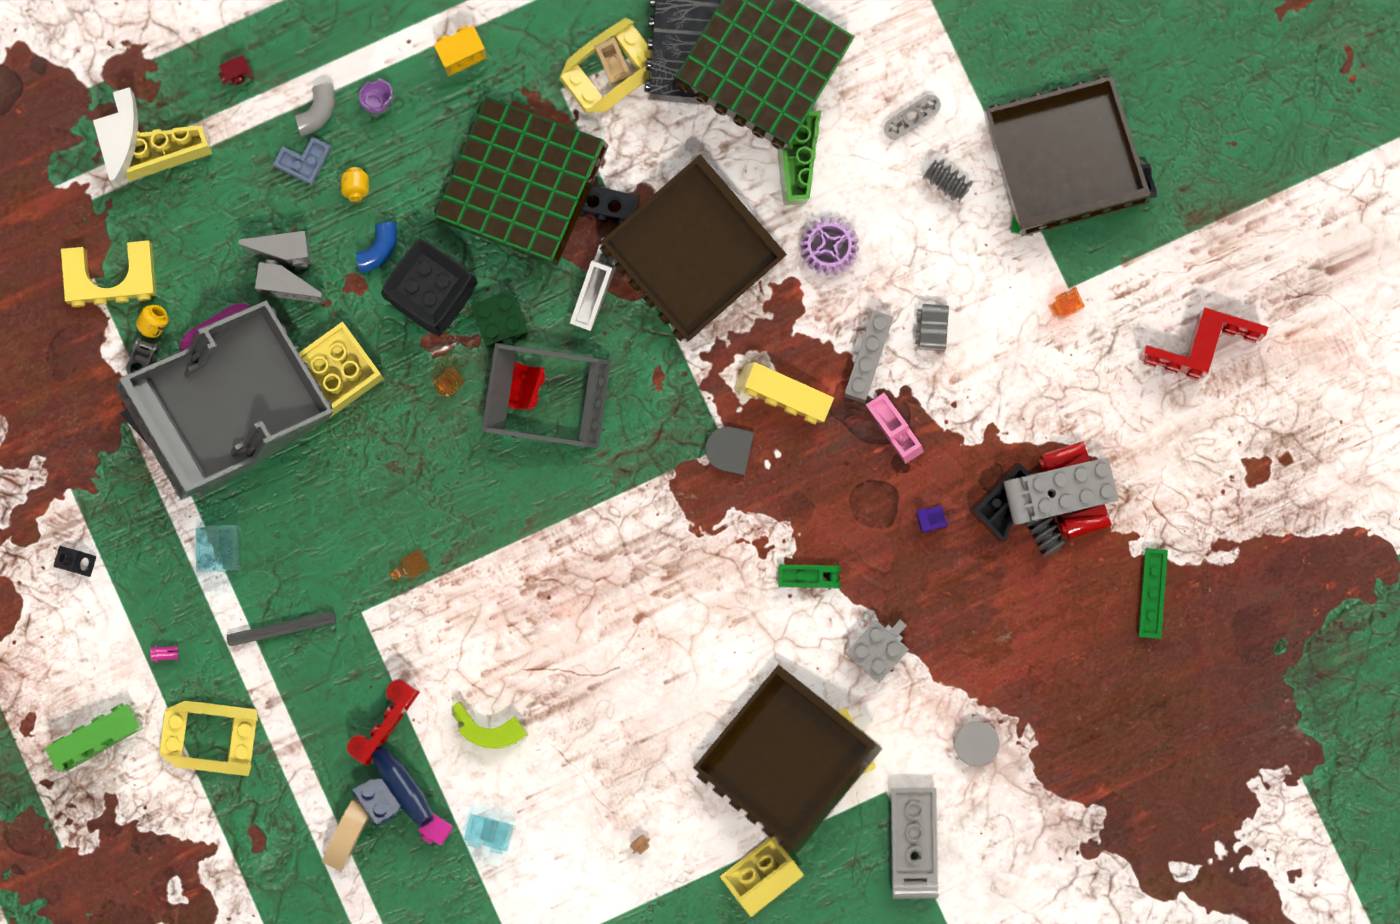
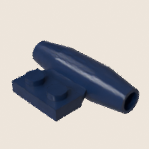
(394, 791)

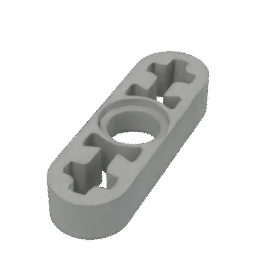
(922, 103)

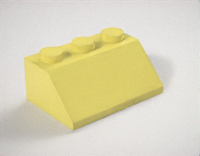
(761, 876)

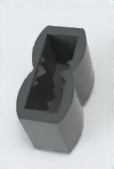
(933, 327)

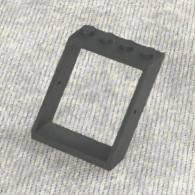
(500, 387)

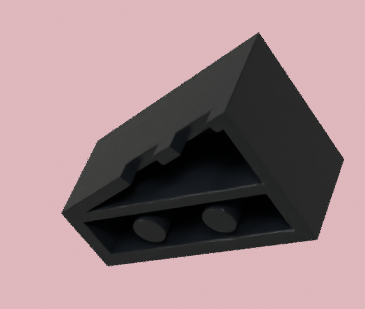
(993, 507)

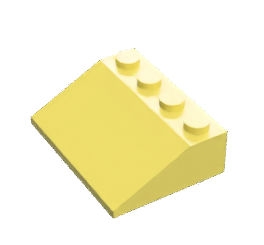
(340, 367)

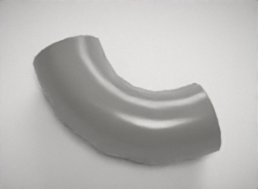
(319, 112)

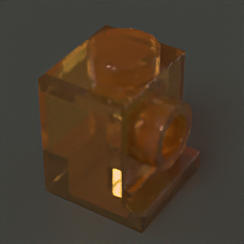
(1066, 304)
(448, 381)

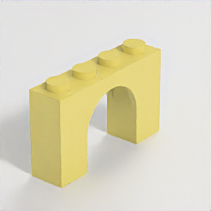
(138, 283)

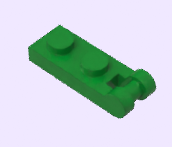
(808, 576)

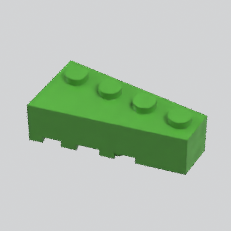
(798, 162)
(94, 738)

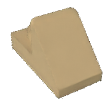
(612, 60)

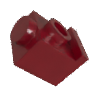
(235, 71)

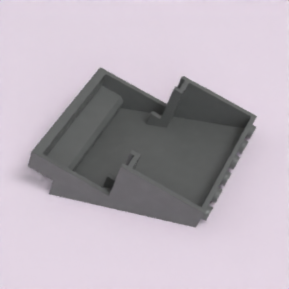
(224, 400)

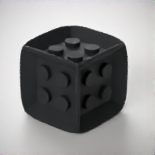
(429, 287)

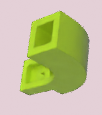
(493, 738)

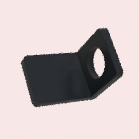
(70, 559)

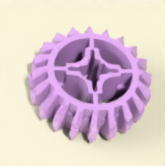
(819, 229)

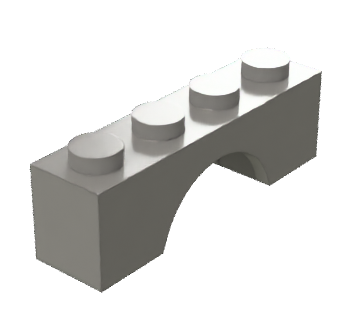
(868, 356)

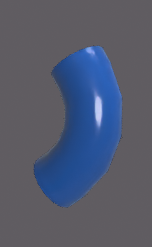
(381, 249)

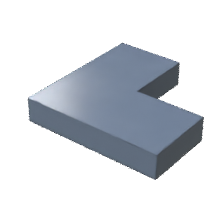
(304, 166)

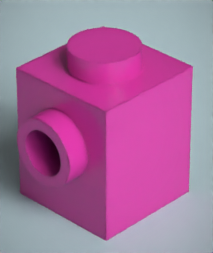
(436, 831)

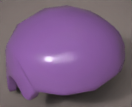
(376, 96)

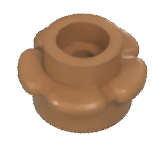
(640, 844)

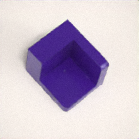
(931, 519)

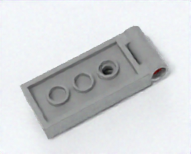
(1071, 490)
(914, 830)

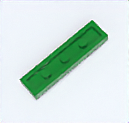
(1153, 593)

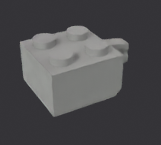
(878, 649)

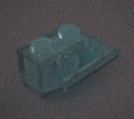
(218, 549)

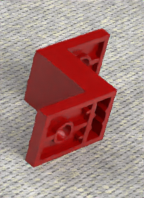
(1203, 343)

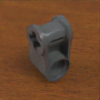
(140, 356)

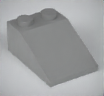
(287, 248)
(279, 282)

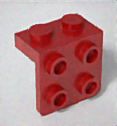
(525, 386)

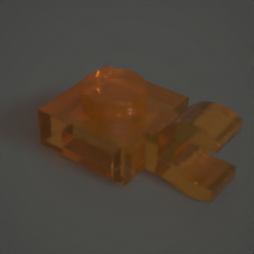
(412, 565)

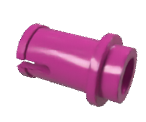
(164, 653)

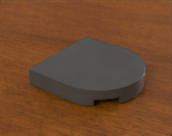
(729, 449)

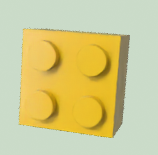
(460, 50)

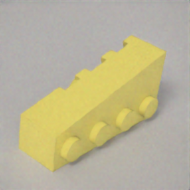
(167, 149)
(784, 392)

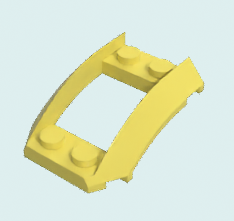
(581, 87)
(240, 742)

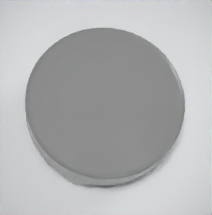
(976, 743)

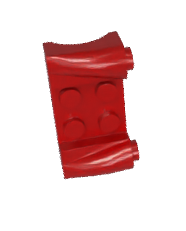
(1084, 520)
(403, 696)

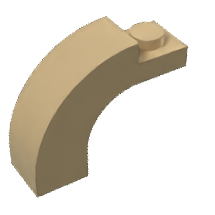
(345, 836)

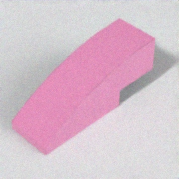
(895, 428)

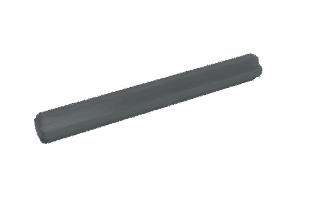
(281, 628)

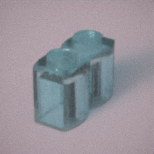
(489, 833)

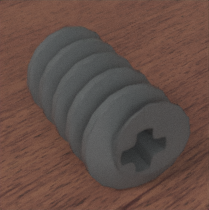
(948, 180)
(1046, 536)

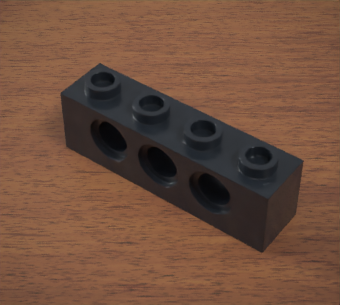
(627, 201)

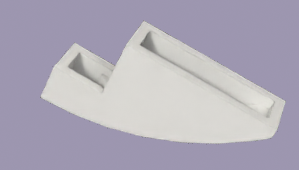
(118, 135)
(593, 291)

